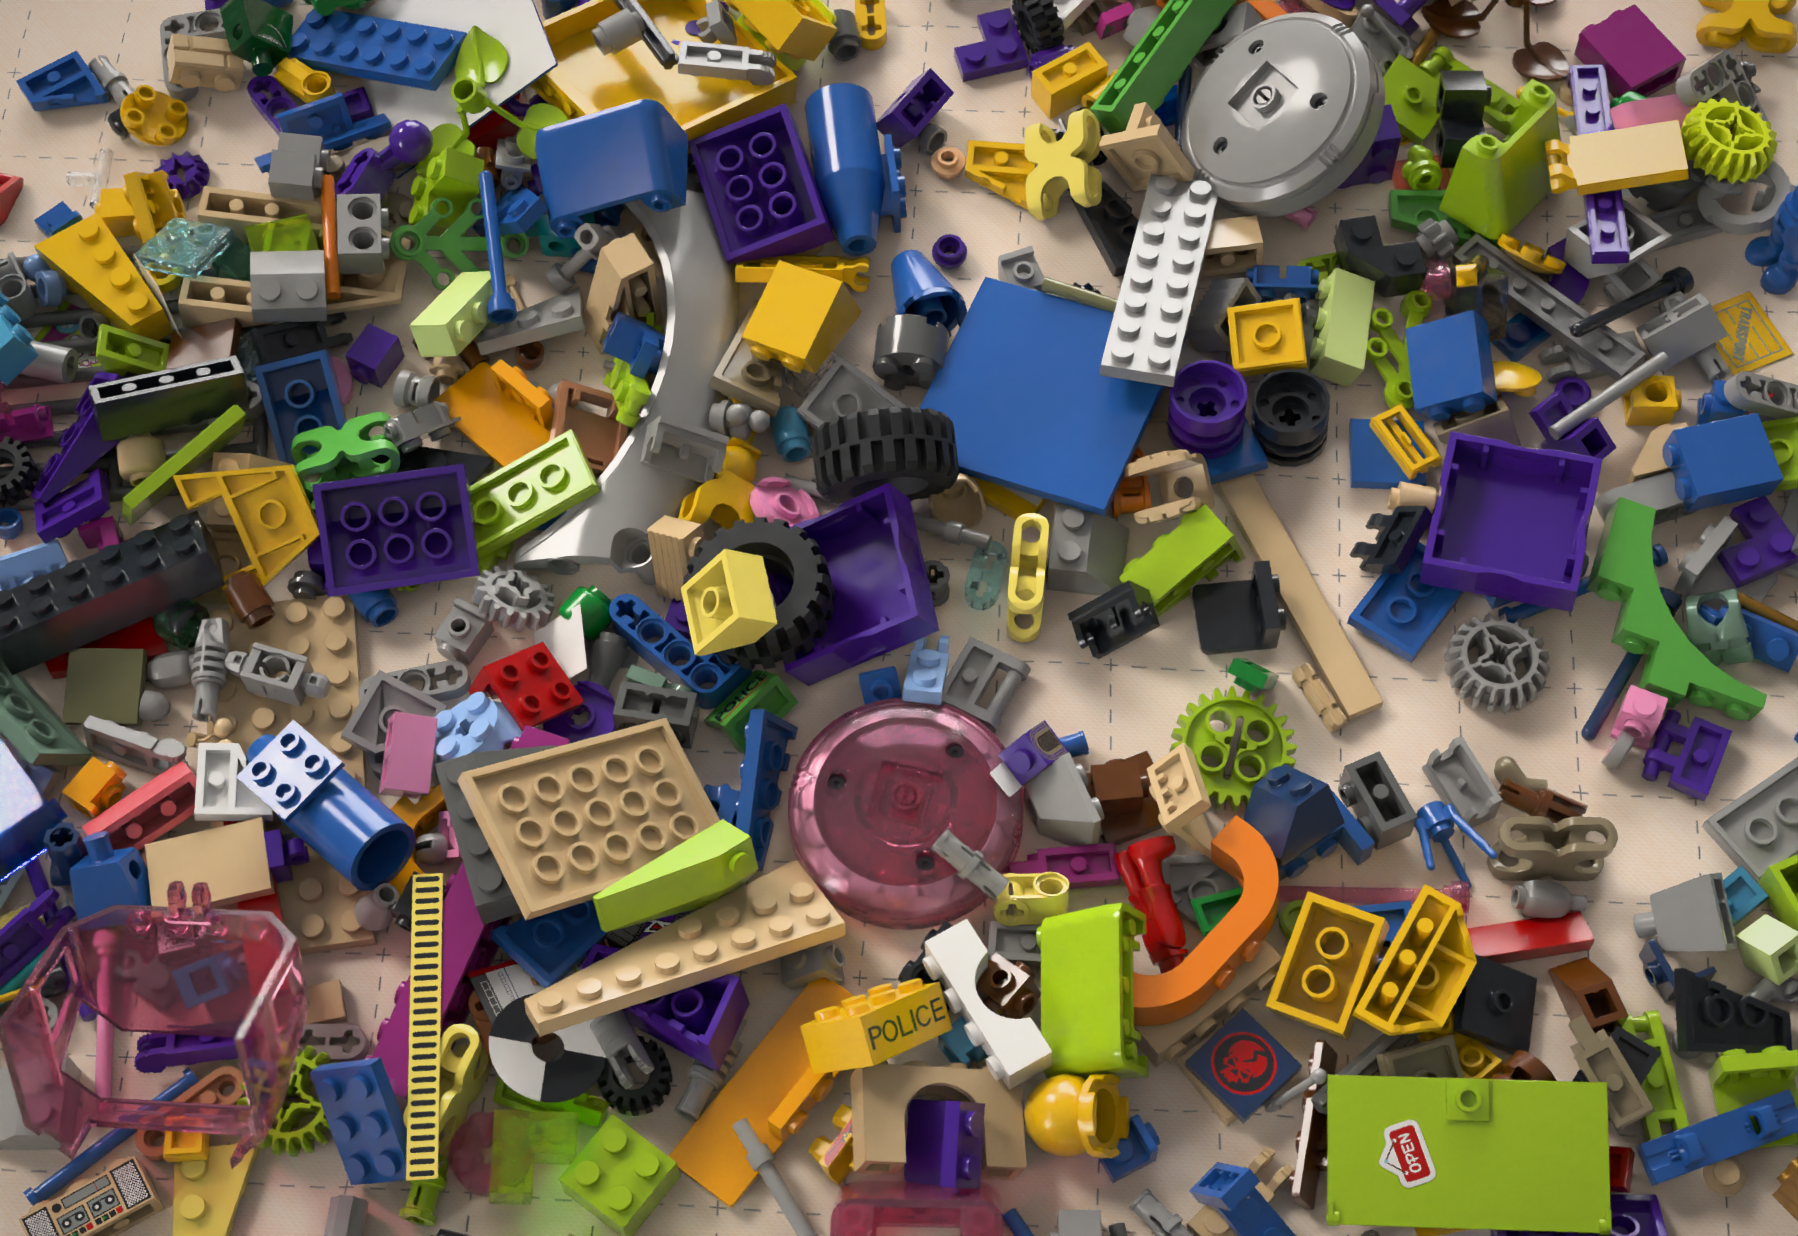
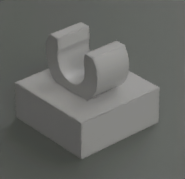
(717, 25)

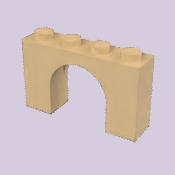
(880, 1103)

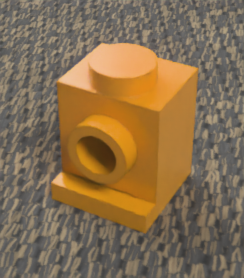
(95, 788)

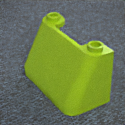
(1505, 180)
(1091, 991)

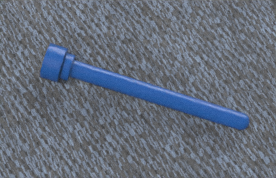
(501, 306)

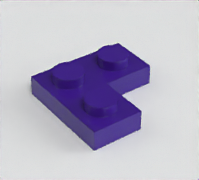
(997, 53)
(1766, 543)

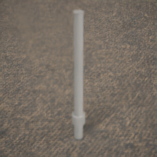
(952, 532)
(762, 1160)

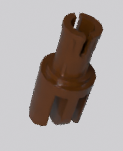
(1540, 803)

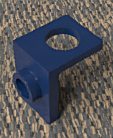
(1659, 972)

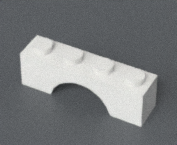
(1012, 1045)

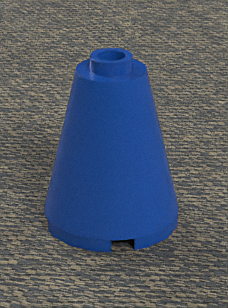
(925, 291)

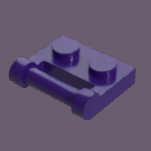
(73, 507)

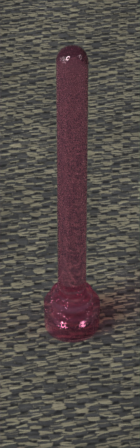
(1456, 890)

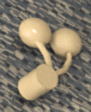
(222, 729)

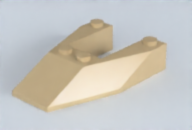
(218, 299)

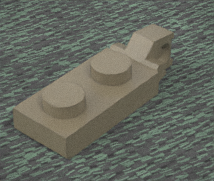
(1603, 1062)

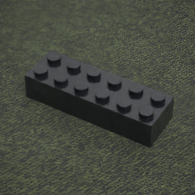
(107, 591)

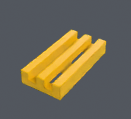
(1420, 465)

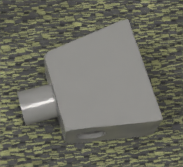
(1690, 917)

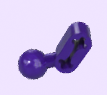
(373, 172)

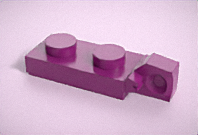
(1082, 865)

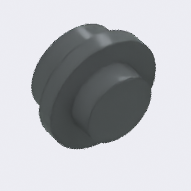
(306, 585)

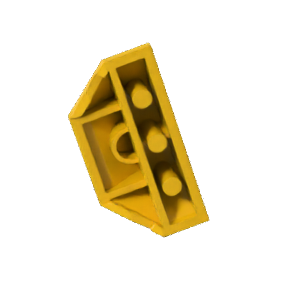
(1421, 969)

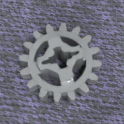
(513, 598)

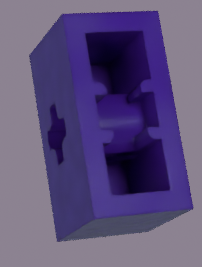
(914, 108)

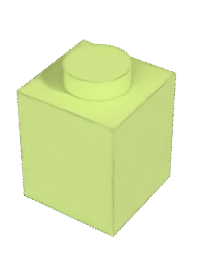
(1770, 949)

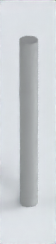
(1609, 395)

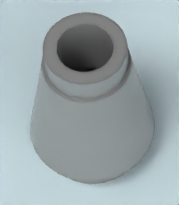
(374, 908)

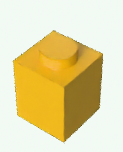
(116, 212)

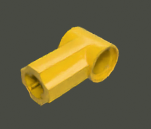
(304, 81)

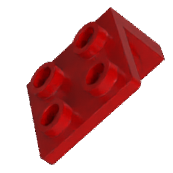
(529, 686)

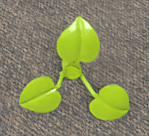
(481, 62)

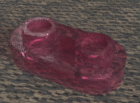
(1437, 279)

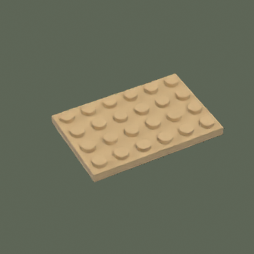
(586, 813)

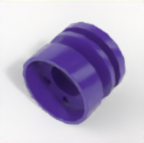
(1207, 408)

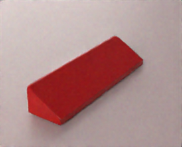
(1532, 938)

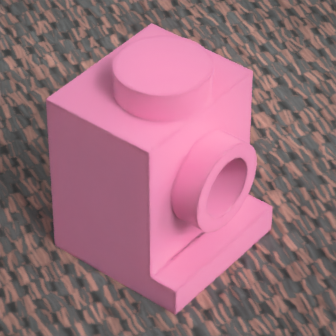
(1639, 715)

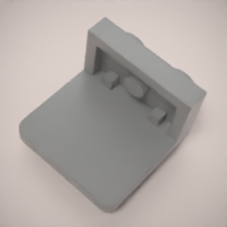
(1705, 574)

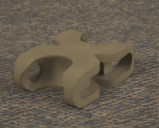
(1552, 848)

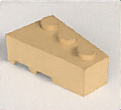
(621, 283)

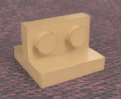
(1145, 150)

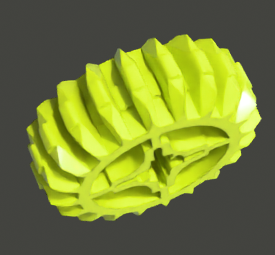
(1728, 140)

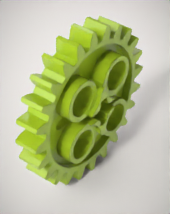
(1204, 740)

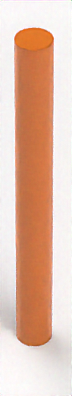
(330, 242)

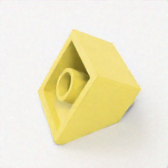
(728, 603)

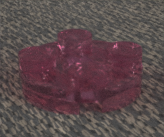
(466, 1154)

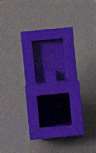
(1585, 439)

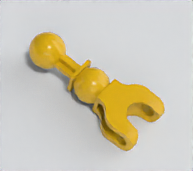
(728, 494)

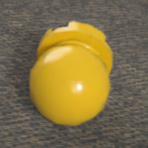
(1078, 1115)

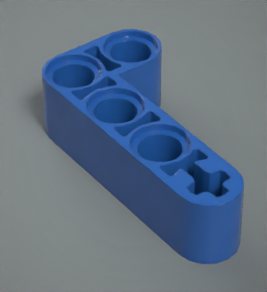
(671, 649)

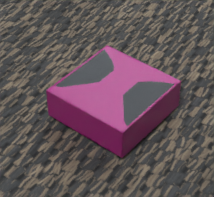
(1114, 20)

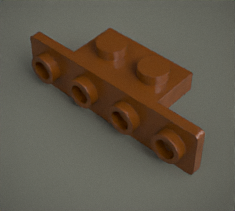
(1312, 1140)

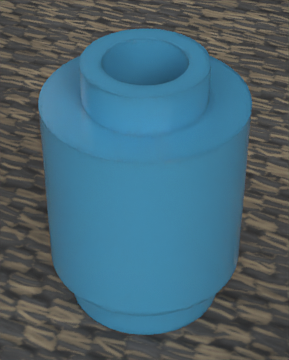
(790, 434)

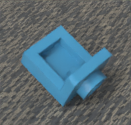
(1743, 894)

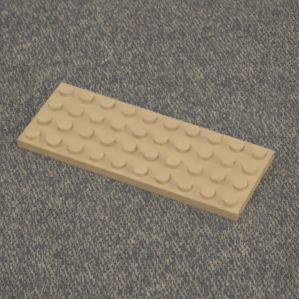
(318, 900)

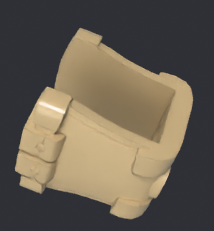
(1170, 469)

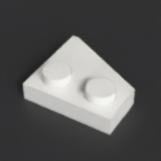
(219, 791)

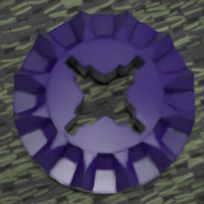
(195, 169)

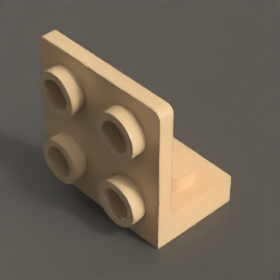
(1181, 798)

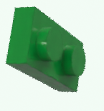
(1251, 675)

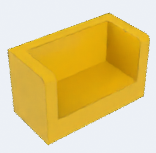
(1066, 79)

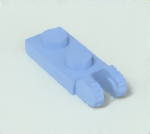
(927, 672)

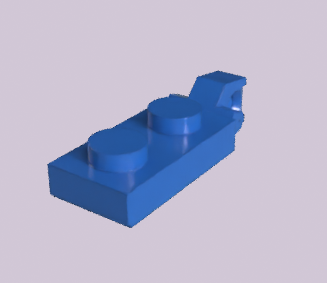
(1769, 640)

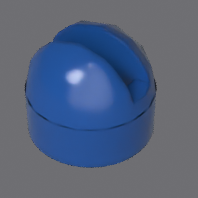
(10, 523)

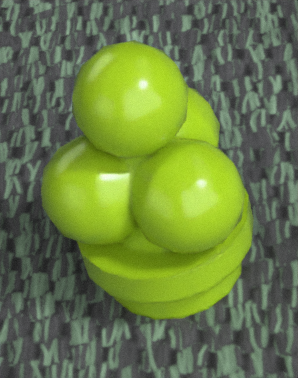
(1421, 169)

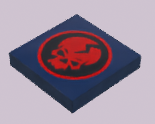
(1243, 1065)

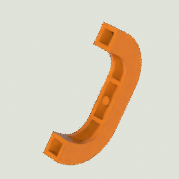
(1235, 939)

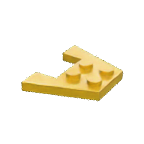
(267, 512)

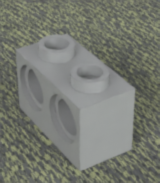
(358, 233)

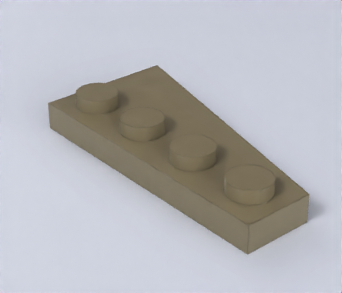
(748, 377)

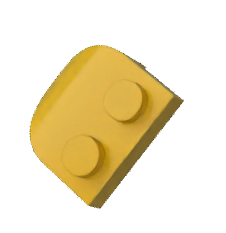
(151, 202)

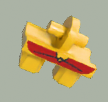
(836, 1156)

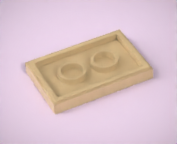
(225, 857)

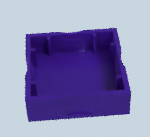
(1511, 521)
(876, 580)

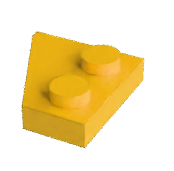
(999, 168)

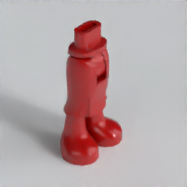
(1149, 893)

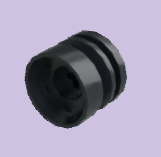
(1291, 416)

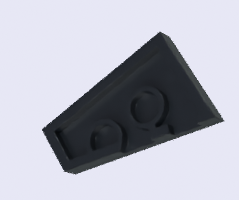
(1722, 1020)

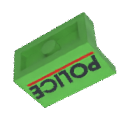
(757, 691)

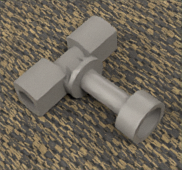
(591, 239)

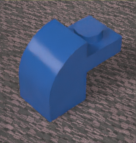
(635, 344)

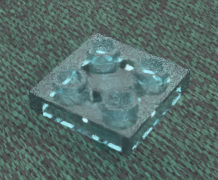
(184, 247)

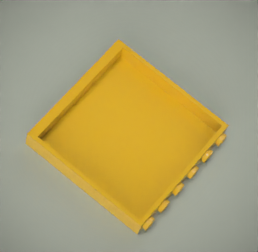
(595, 82)

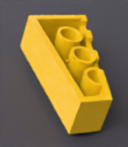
(104, 277)

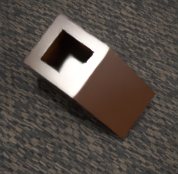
(1589, 992)

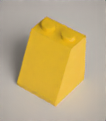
(800, 318)

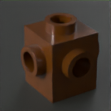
(1008, 988)

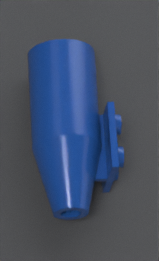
(849, 168)
(328, 807)

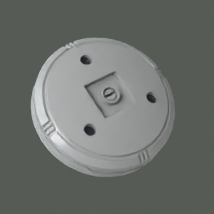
(1283, 114)

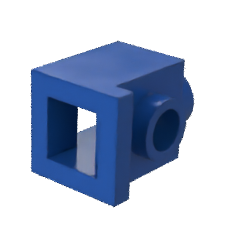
(1715, 406)

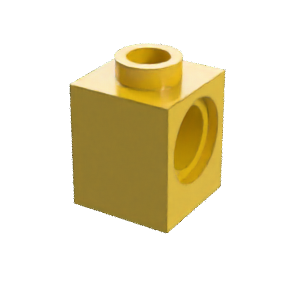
(1642, 411)

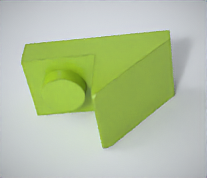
(126, 351)

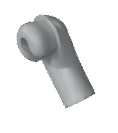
(1768, 991)

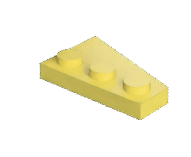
(209, 1192)

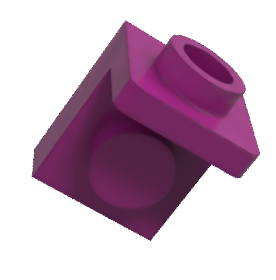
(101, 533)

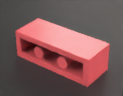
(148, 810)

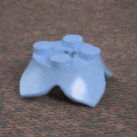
(473, 727)

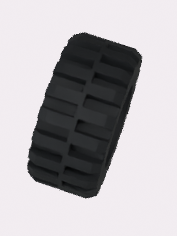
(882, 446)
(804, 610)

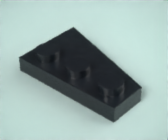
(1111, 228)

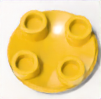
(154, 116)
(1530, 256)
(1516, 378)

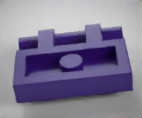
(1698, 759)

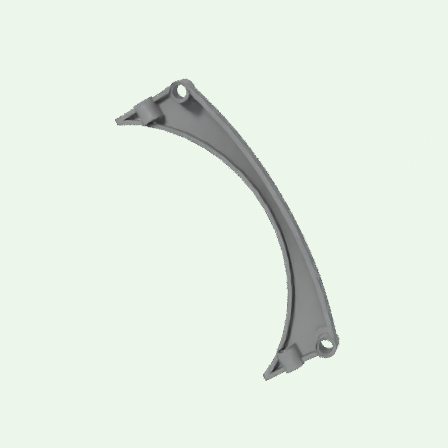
(699, 330)

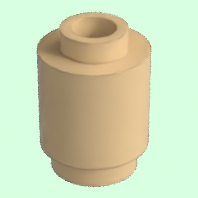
(1412, 495)

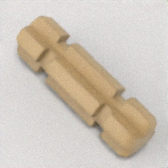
(1319, 698)

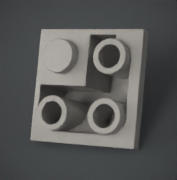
(1062, 804)

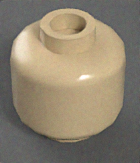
(140, 457)

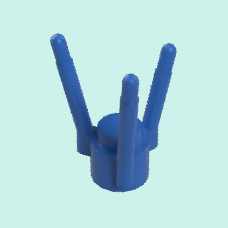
(1436, 823)

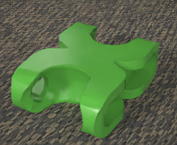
(345, 452)

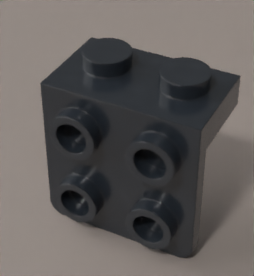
(1239, 613)

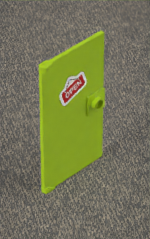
(1468, 1154)

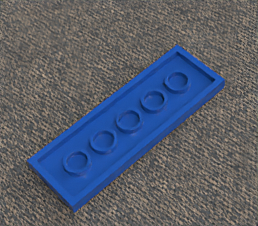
(377, 48)

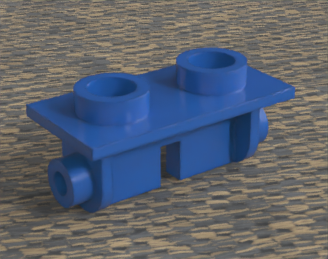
(1299, 281)

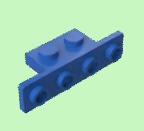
(328, 119)

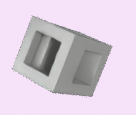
(1020, 269)
(467, 643)

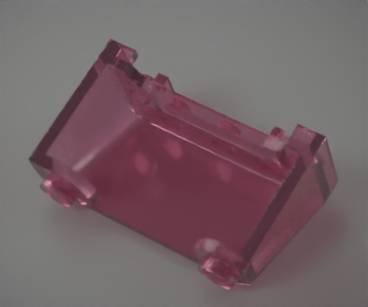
(874, 1204)

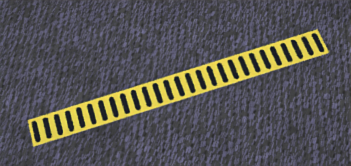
(424, 1028)

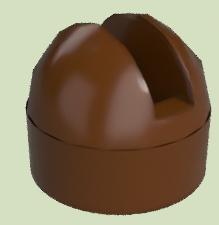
(534, 355)

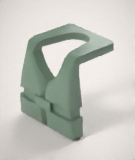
(1722, 642)

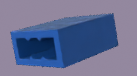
(1451, 366)
(1722, 462)

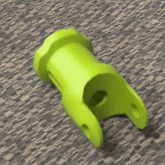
(424, 1197)

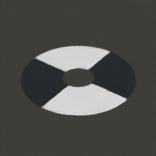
(540, 1080)

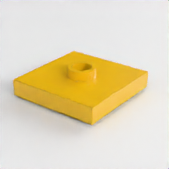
(1267, 337)

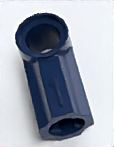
(65, 850)

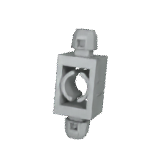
(271, 660)

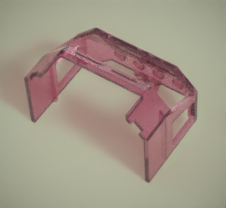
(169, 976)

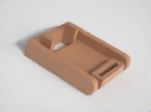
(598, 435)

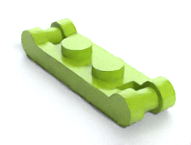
(1500, 101)
(628, 392)
(1661, 1082)

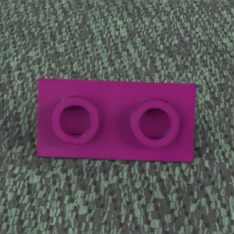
(27, 424)

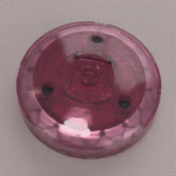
(879, 797)

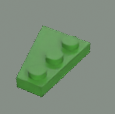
(1414, 207)

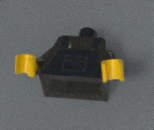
(1480, 289)

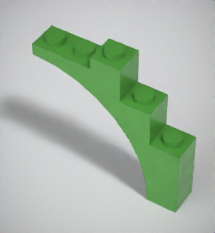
(1645, 625)

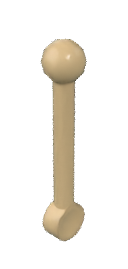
(511, 285)

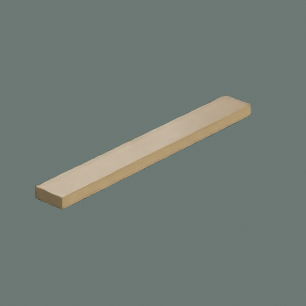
(1301, 597)

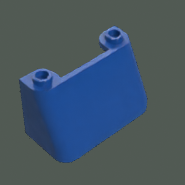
(611, 161)

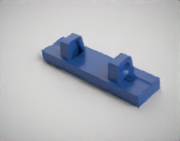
(1718, 1138)

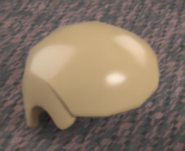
(960, 503)

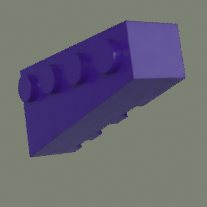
(692, 1020)

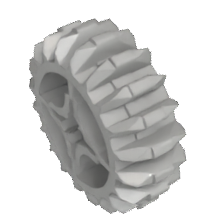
(1490, 681)

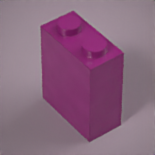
(1633, 53)

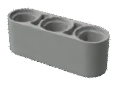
(1654, 492)

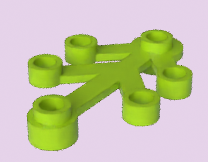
(1389, 340)

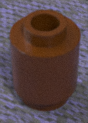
(249, 599)

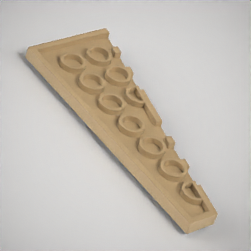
(737, 931)

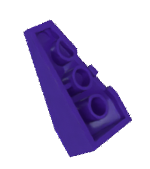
(79, 444)

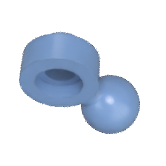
(49, 285)

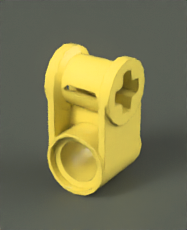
(1032, 898)

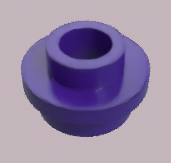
(946, 244)

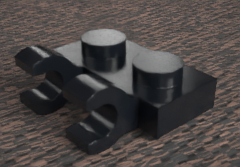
(1395, 540)

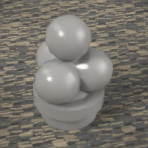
(737, 419)

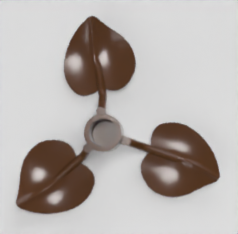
(1537, 61)

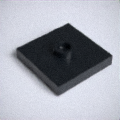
(1497, 1006)

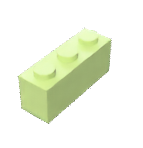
(454, 316)
(1341, 327)

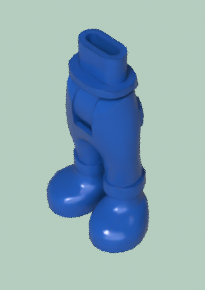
(1778, 249)

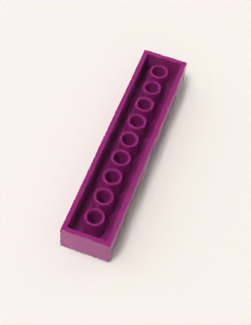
(464, 950)

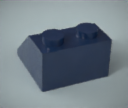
(1292, 811)

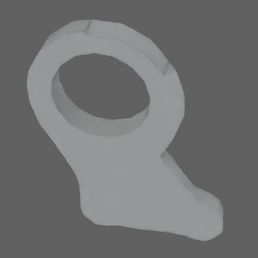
(1751, 223)

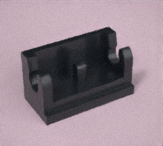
(1114, 619)

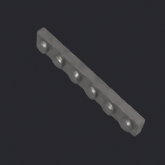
(1556, 312)

